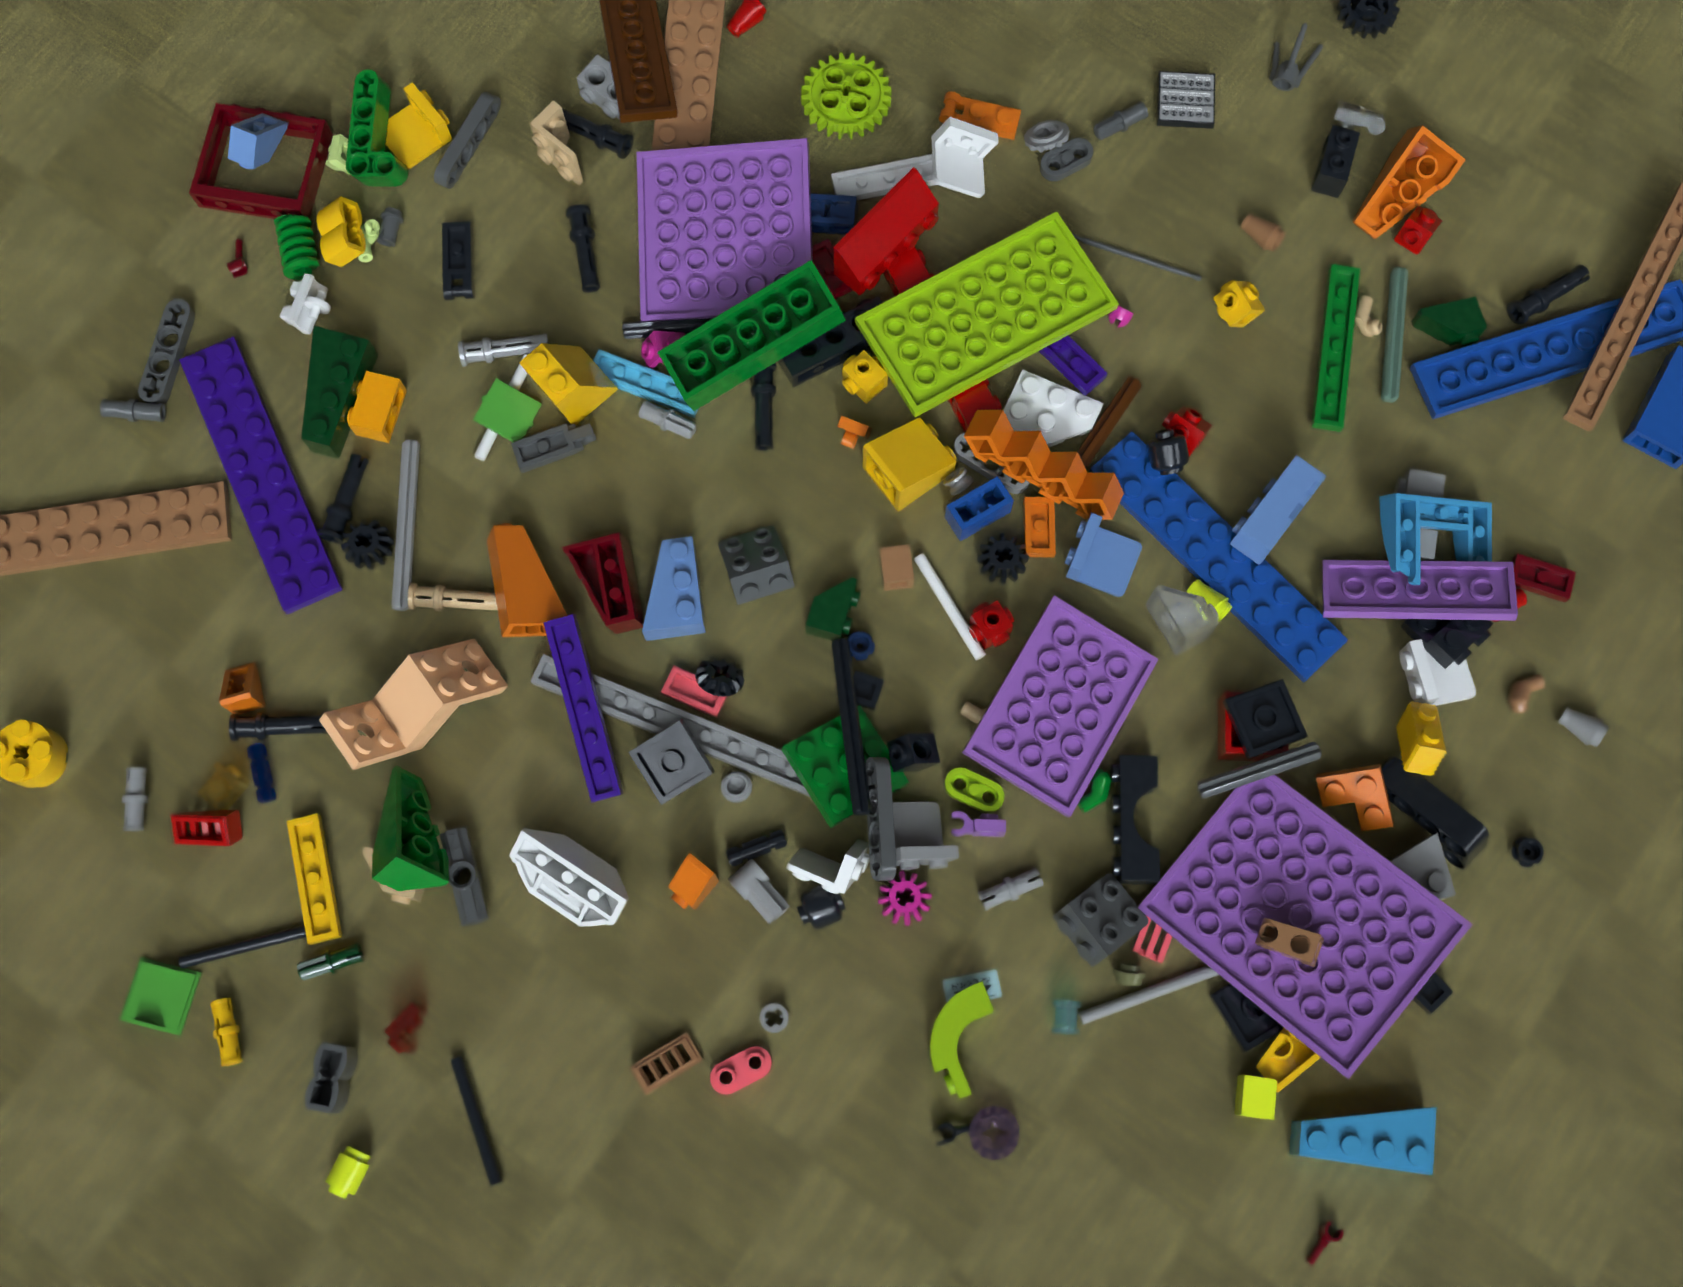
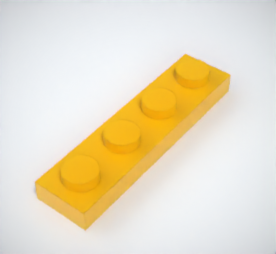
(314, 879)

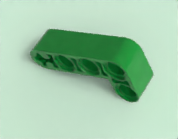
(373, 96)

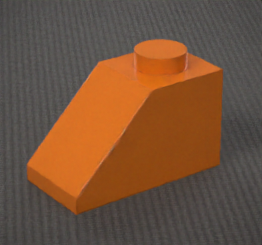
(692, 883)

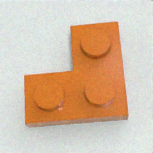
(1359, 786)

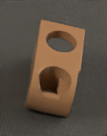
(1290, 941)

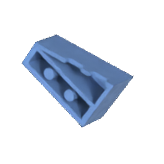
(1277, 510)
(675, 593)

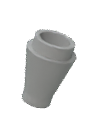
(1584, 726)

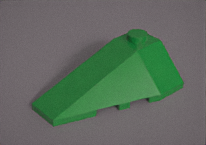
(406, 841)

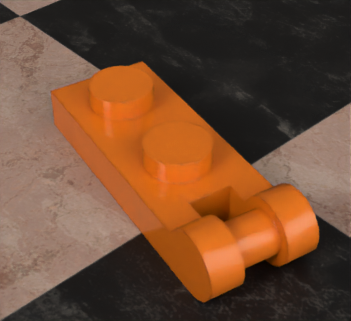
(982, 114)

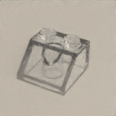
(1182, 617)

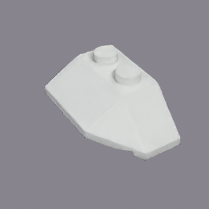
(569, 878)

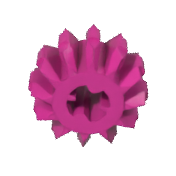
(909, 908)

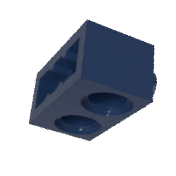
(833, 213)

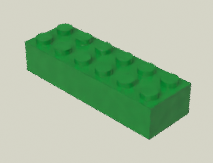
(751, 336)

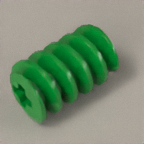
(296, 245)

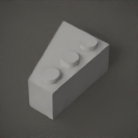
(1427, 866)

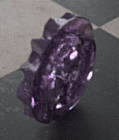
(1004, 1143)

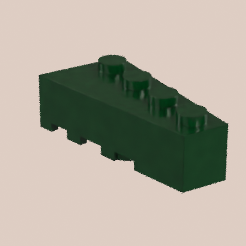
(334, 372)

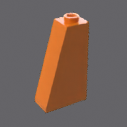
(520, 583)

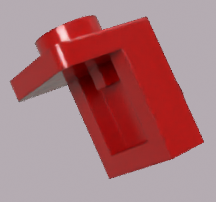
(1418, 229)

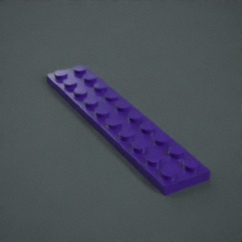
(261, 476)

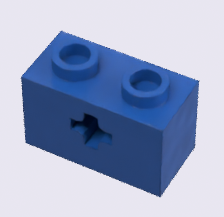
(978, 508)

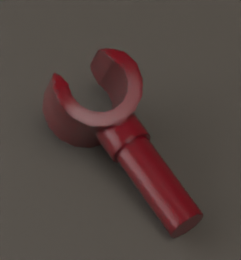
(238, 266)
(1324, 1240)

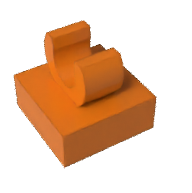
(853, 430)

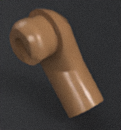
(1520, 692)

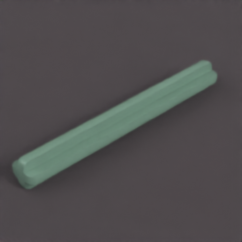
(1394, 335)

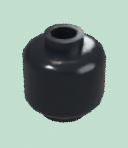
(1168, 452)
(820, 907)

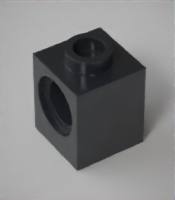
(913, 752)

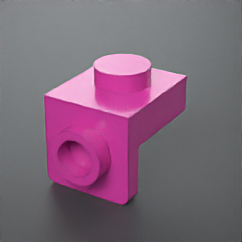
(655, 342)

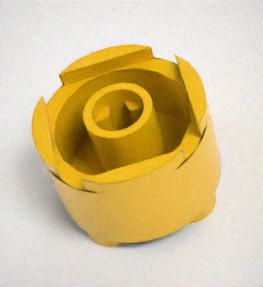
(31, 754)

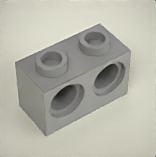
(601, 94)

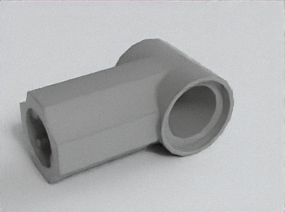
(754, 885)

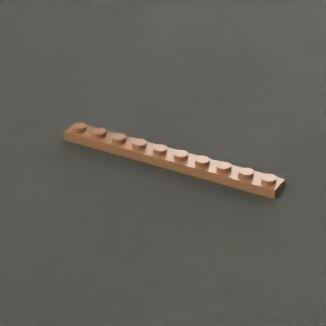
(1629, 318)

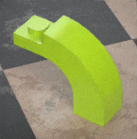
(956, 1014)

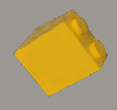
(568, 379)
(908, 462)

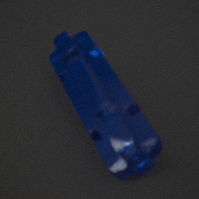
(261, 773)

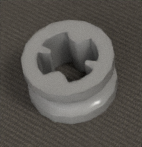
(958, 481)
(772, 1008)

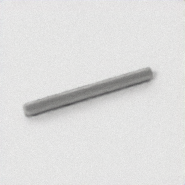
(405, 524)

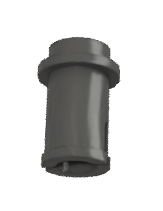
(390, 225)

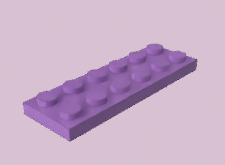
(1446, 591)

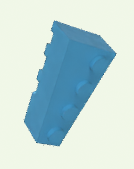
(1383, 1139)

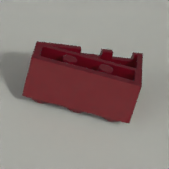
(610, 579)

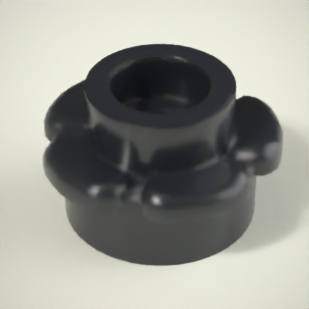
(1535, 851)

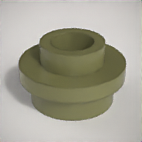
(1129, 974)

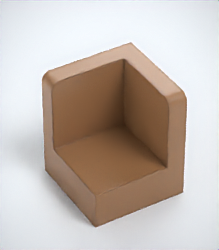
(896, 567)

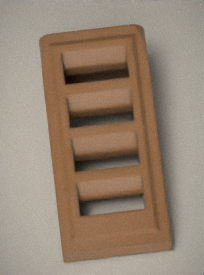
(641, 1077)

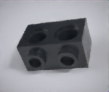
(1335, 161)

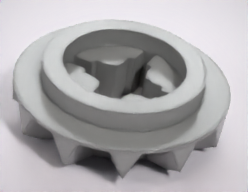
(1055, 132)

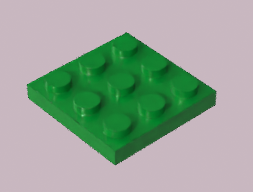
(822, 766)

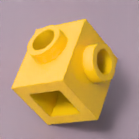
(1238, 303)
(864, 376)

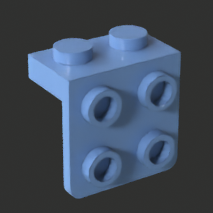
(1102, 558)

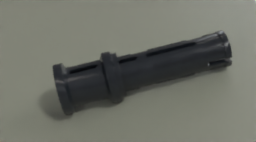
(602, 135)
(582, 236)
(1538, 299)
(763, 392)
(340, 511)
(263, 726)

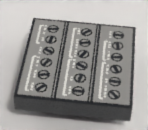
(1186, 99)

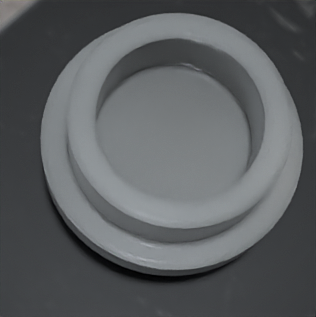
(736, 787)

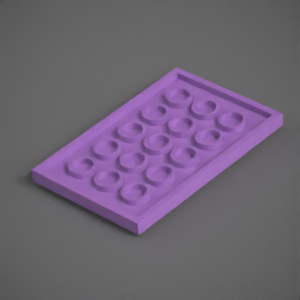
(1060, 706)

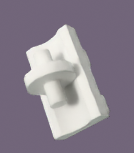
(307, 304)

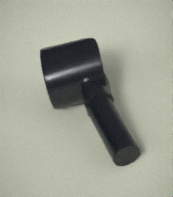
(950, 1132)

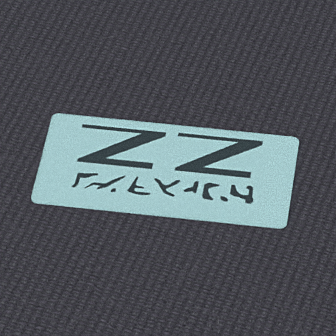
(989, 978)

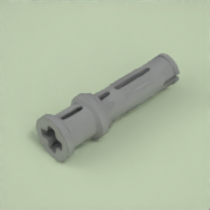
(489, 350)

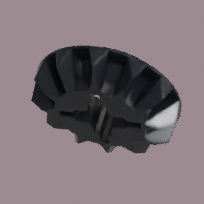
(721, 685)

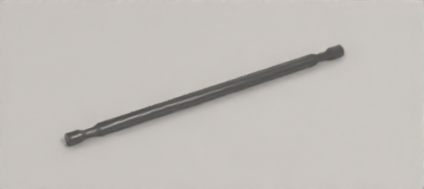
(1138, 258)

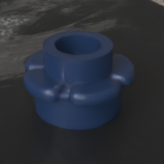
(864, 639)

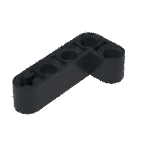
(1434, 811)

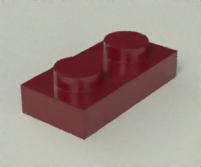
(824, 262)
(1543, 578)

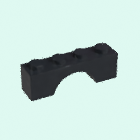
(1136, 860)

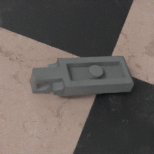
(551, 445)

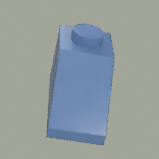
(255, 140)

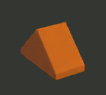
(242, 689)

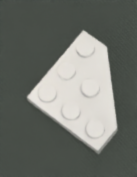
(1050, 408)

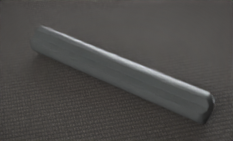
(1259, 770)

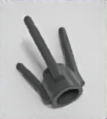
(1287, 75)

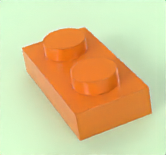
(1039, 527)

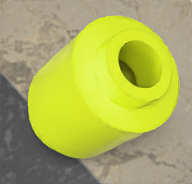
(348, 1172)

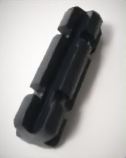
(756, 847)

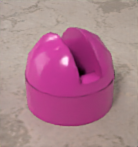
(1122, 314)

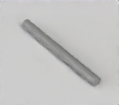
(1146, 994)

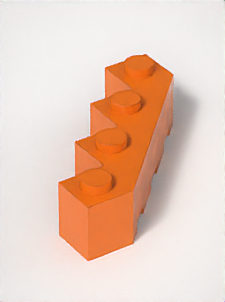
(1028, 458)

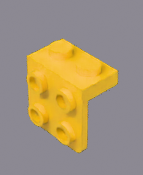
(417, 128)

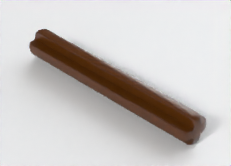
(1109, 420)

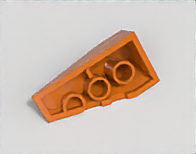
(1410, 176)

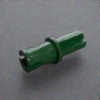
(330, 962)

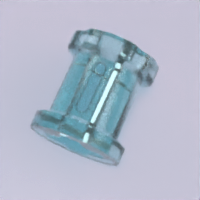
(1066, 1017)

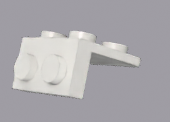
(959, 156)
(1430, 681)
(831, 874)

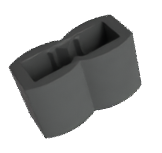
(330, 1086)

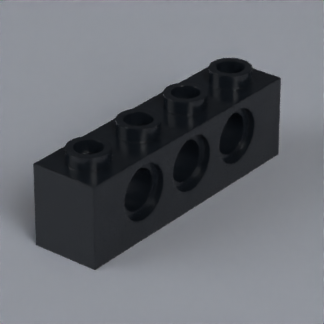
(828, 355)

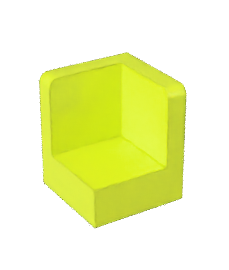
(1255, 1097)

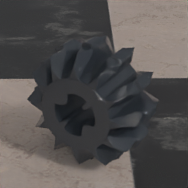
(366, 532)
(1009, 568)

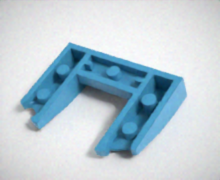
(1406, 513)

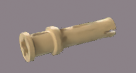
(439, 598)

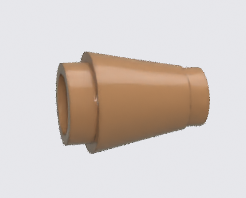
(1263, 232)

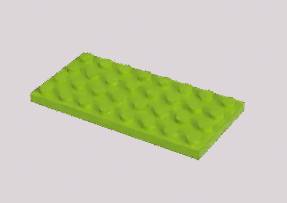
(986, 313)

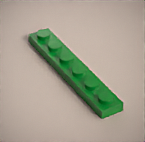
(1335, 348)

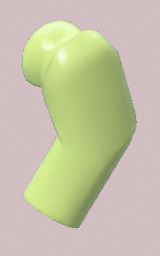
(371, 232)

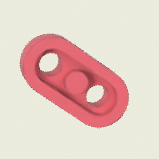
(741, 1071)

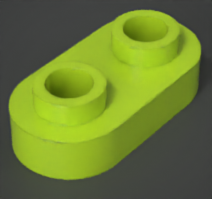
(975, 788)

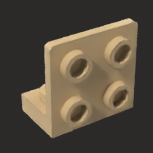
(551, 137)

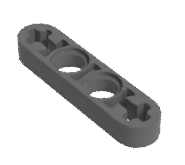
(467, 140)
(161, 352)
(881, 820)

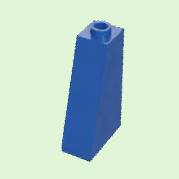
(1659, 420)

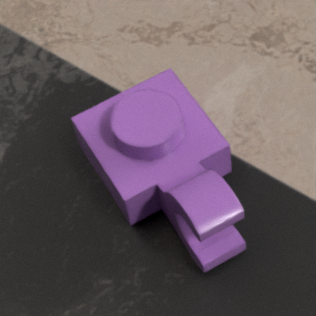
(987, 825)

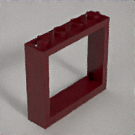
(250, 203)

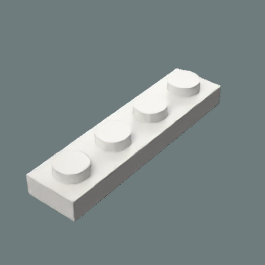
(880, 178)

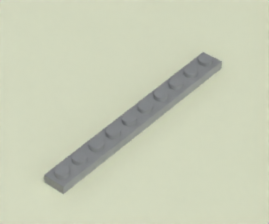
(657, 716)

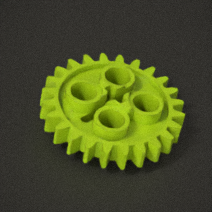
(846, 96)

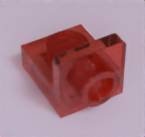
(407, 1022)

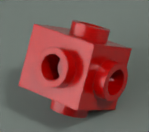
(1190, 424)
(988, 633)

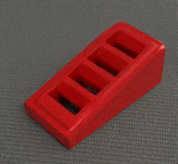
(226, 823)

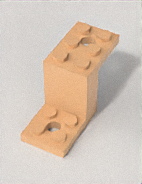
(413, 703)

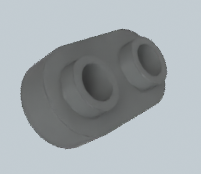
(1064, 159)

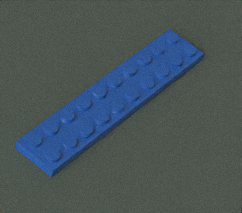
(1536, 354)
(1202, 545)

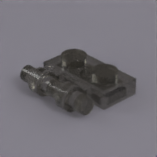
(1352, 114)

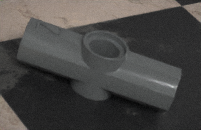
(469, 896)

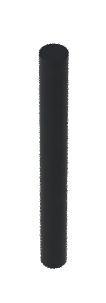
(242, 946)
(476, 1121)

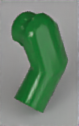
(1099, 792)

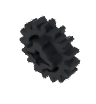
(1368, 16)

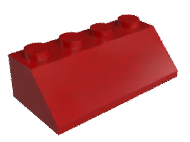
(885, 233)

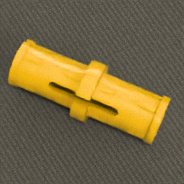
(226, 1032)

